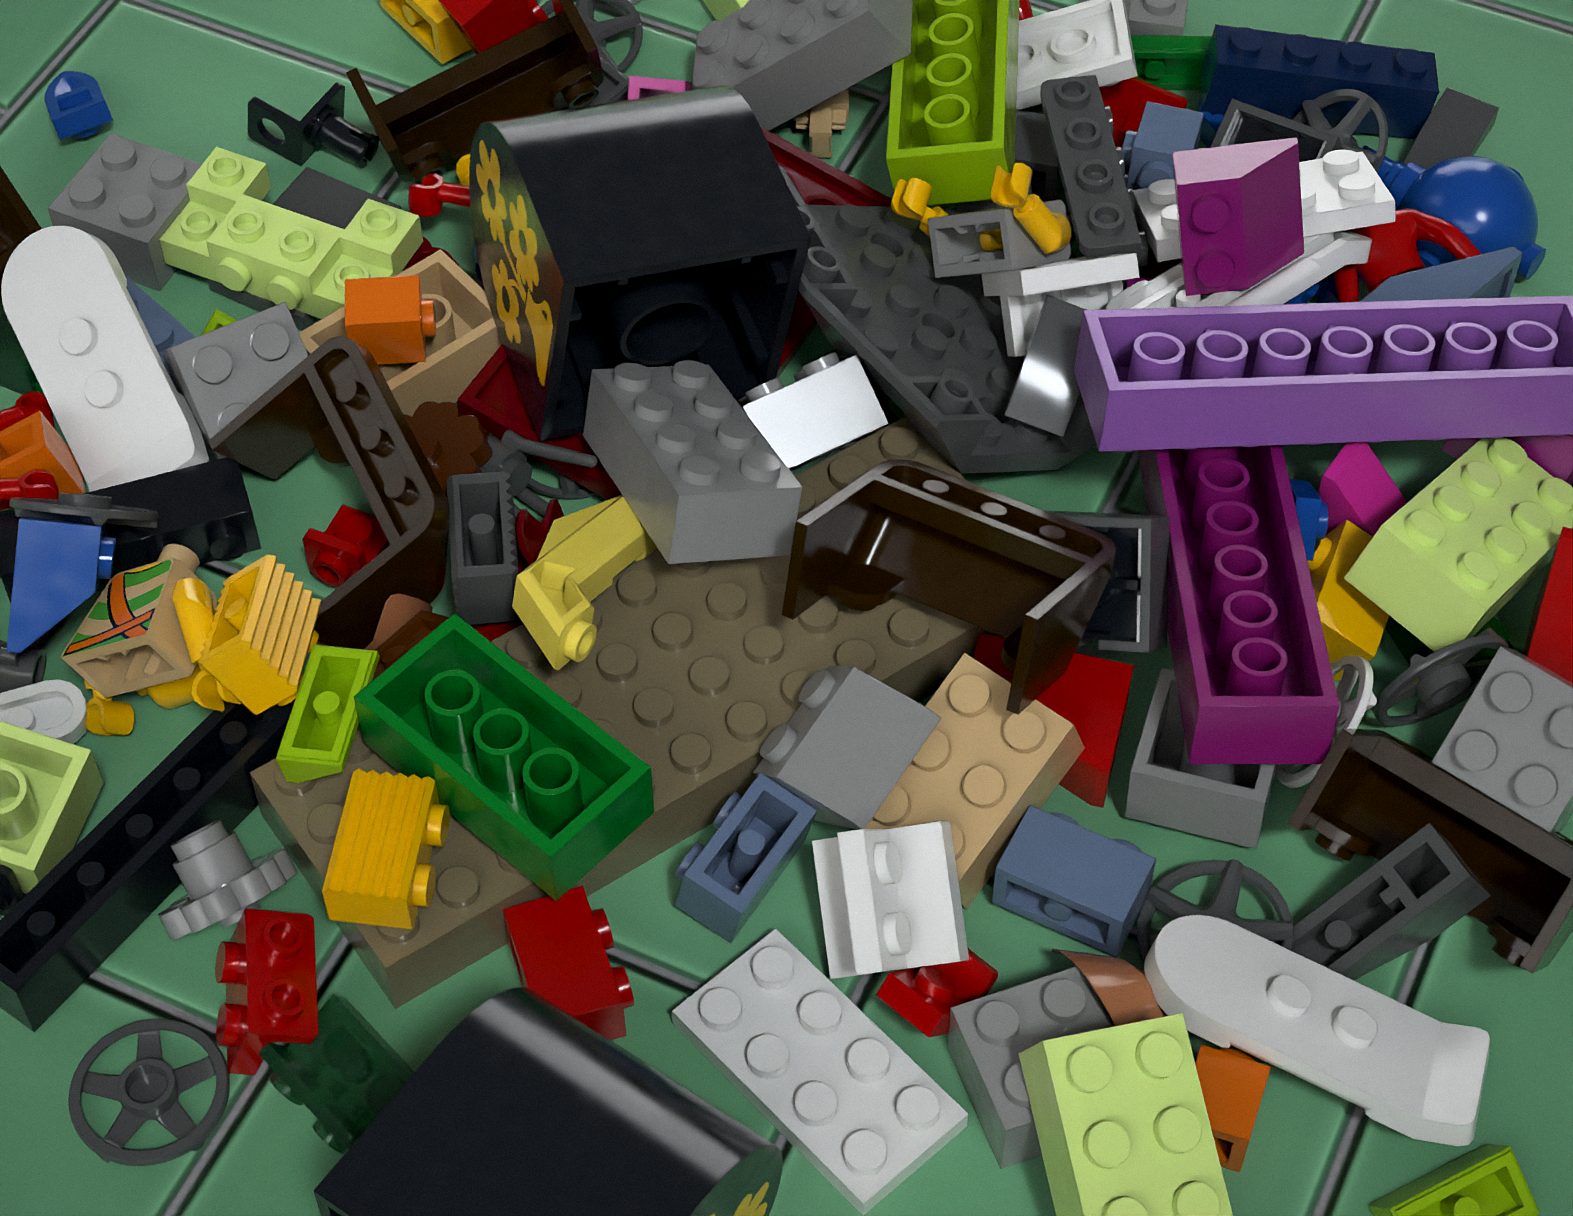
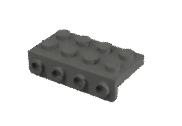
(1092, 169)

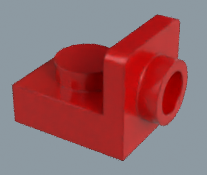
(345, 545)
(929, 992)

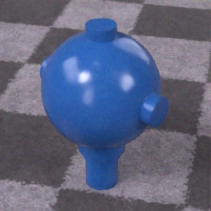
(1477, 197)

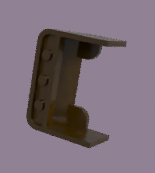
(520, 77)
(353, 419)
(961, 554)
(1383, 791)

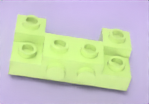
(278, 252)

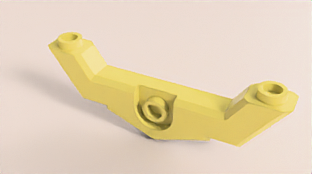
(572, 570)

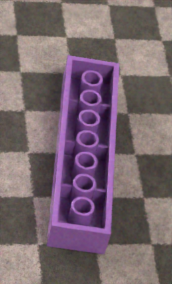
(1327, 372)

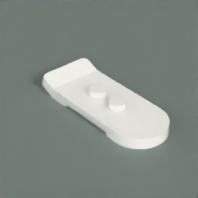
(1321, 258)
(96, 360)
(1321, 1027)

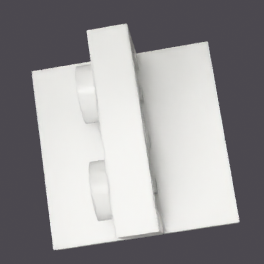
(1079, 281)
(890, 899)

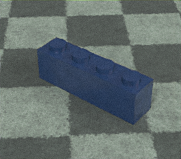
(1286, 69)

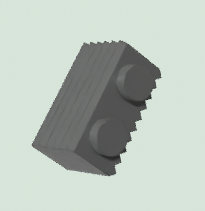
(483, 546)

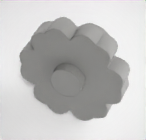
(220, 880)

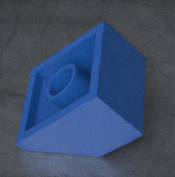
(54, 574)

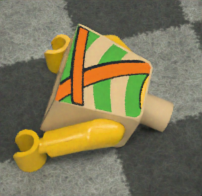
(145, 634)

